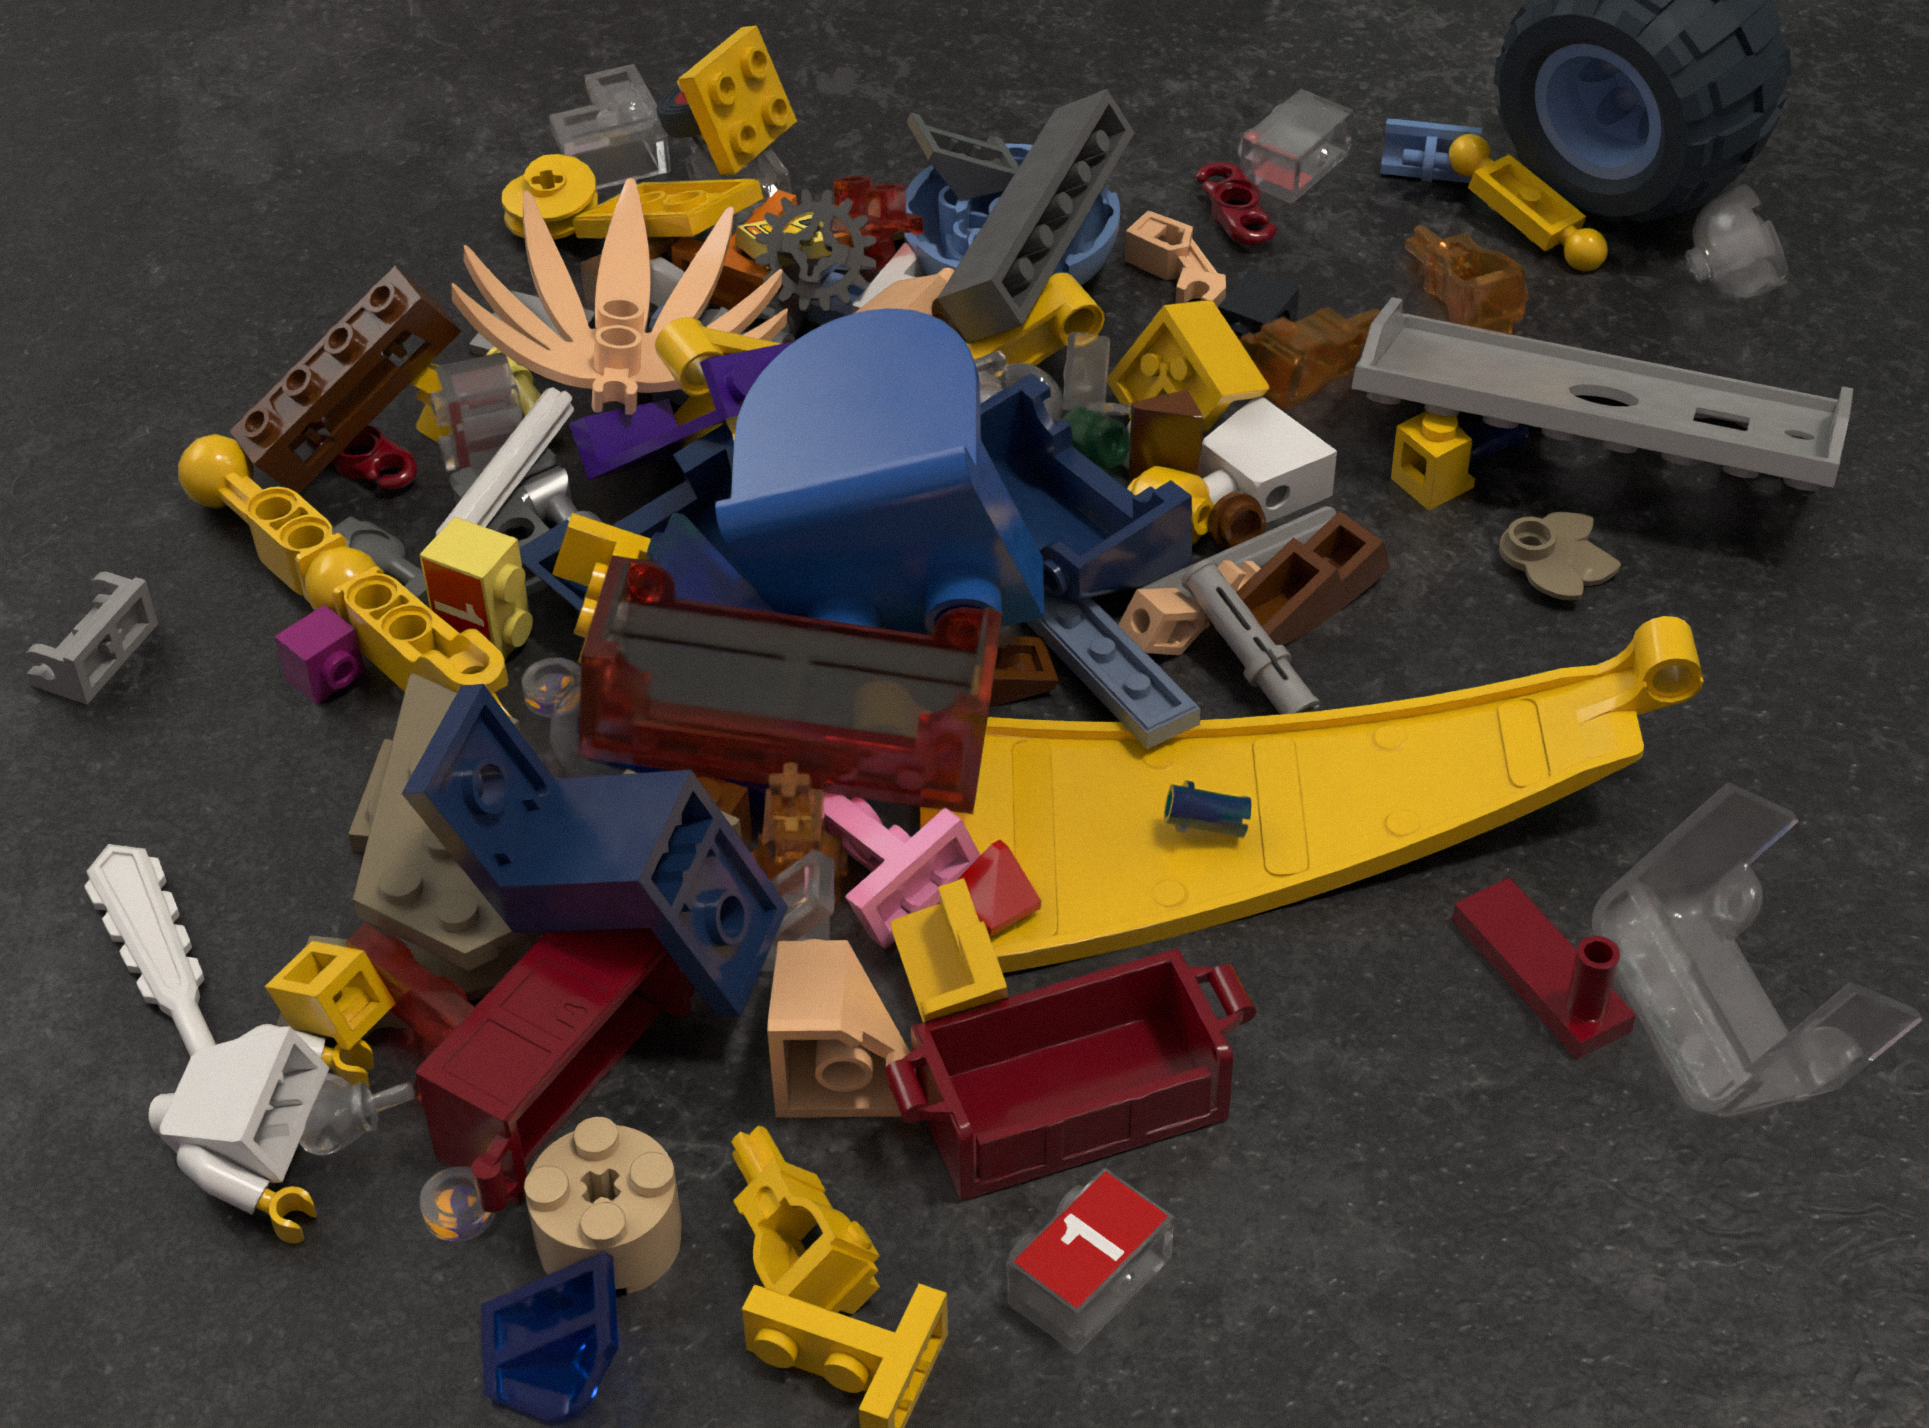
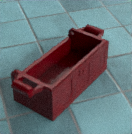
(541, 1049)
(1072, 1070)

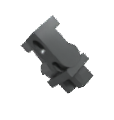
(536, 502)

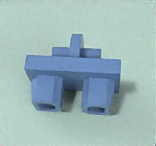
(1421, 149)

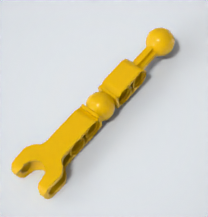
(304, 552)

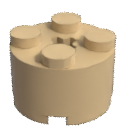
(609, 1194)

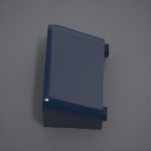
(1084, 522)

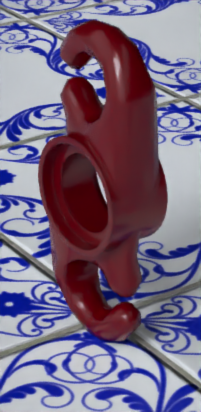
(1235, 217)
(382, 457)

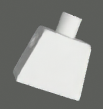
(1268, 458)

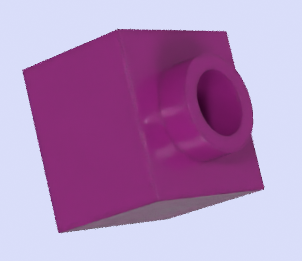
(320, 654)

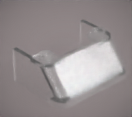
(1696, 990)

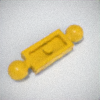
(1527, 202)

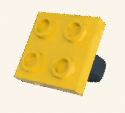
(730, 101)

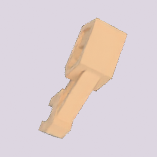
(1169, 252)
(1168, 620)

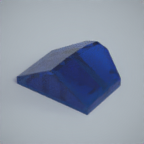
(552, 1340)

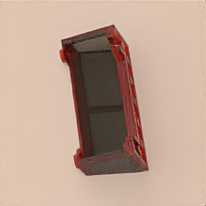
(763, 689)

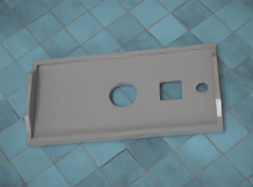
(1538, 381)

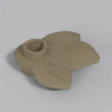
(1557, 554)

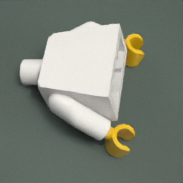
(245, 1114)

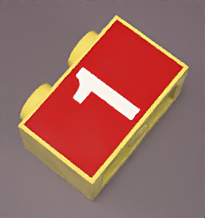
(478, 583)

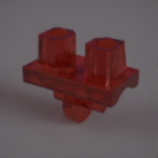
(884, 208)

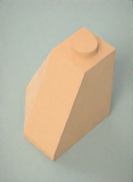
(829, 1035)

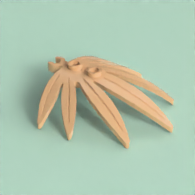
(617, 354)

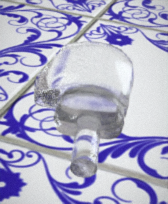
(346, 1112)

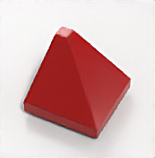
(1000, 888)

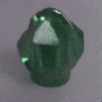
(1098, 437)

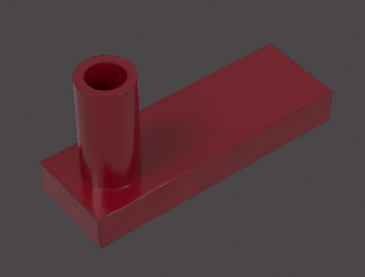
(1560, 984)

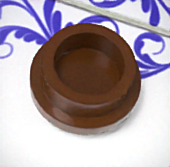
(1235, 520)

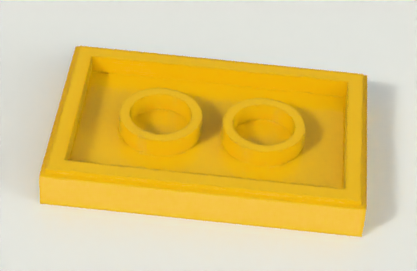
(675, 207)

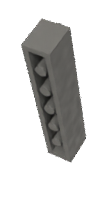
(1036, 217)

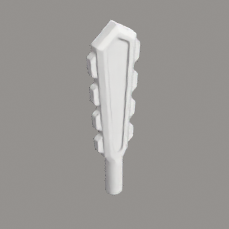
(142, 917)

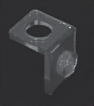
(1087, 375)

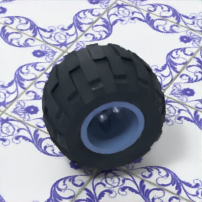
(1641, 98)

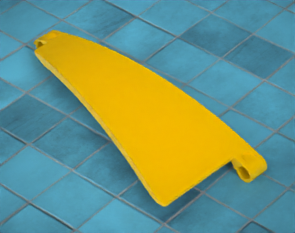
(1327, 790)

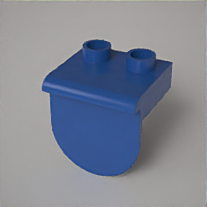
(872, 484)

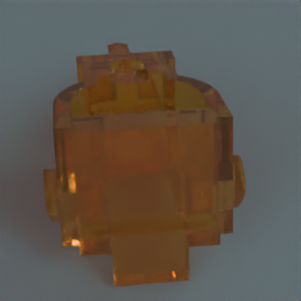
(1475, 283)
(1307, 353)
(796, 827)

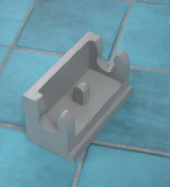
(97, 642)

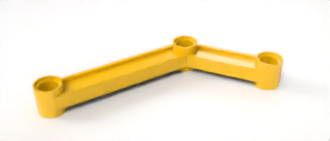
(1057, 312)

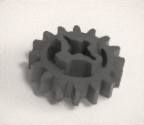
(841, 258)

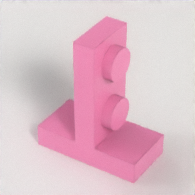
(902, 867)

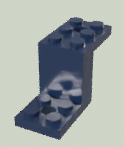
(597, 850)

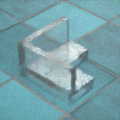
(617, 133)

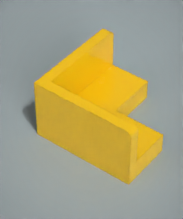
(1192, 351)
(948, 955)

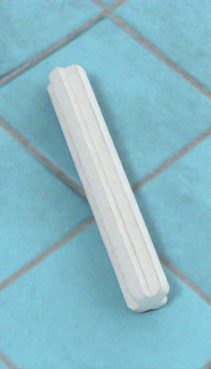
(513, 459)

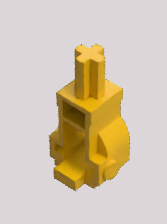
(781, 1209)

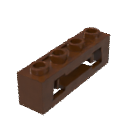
(344, 380)

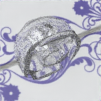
(1737, 247)

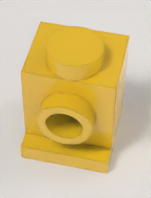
(1439, 448)
(331, 993)

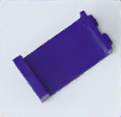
(625, 442)

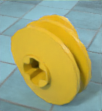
(560, 188)

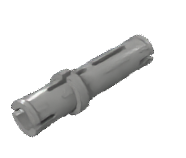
(1263, 660)

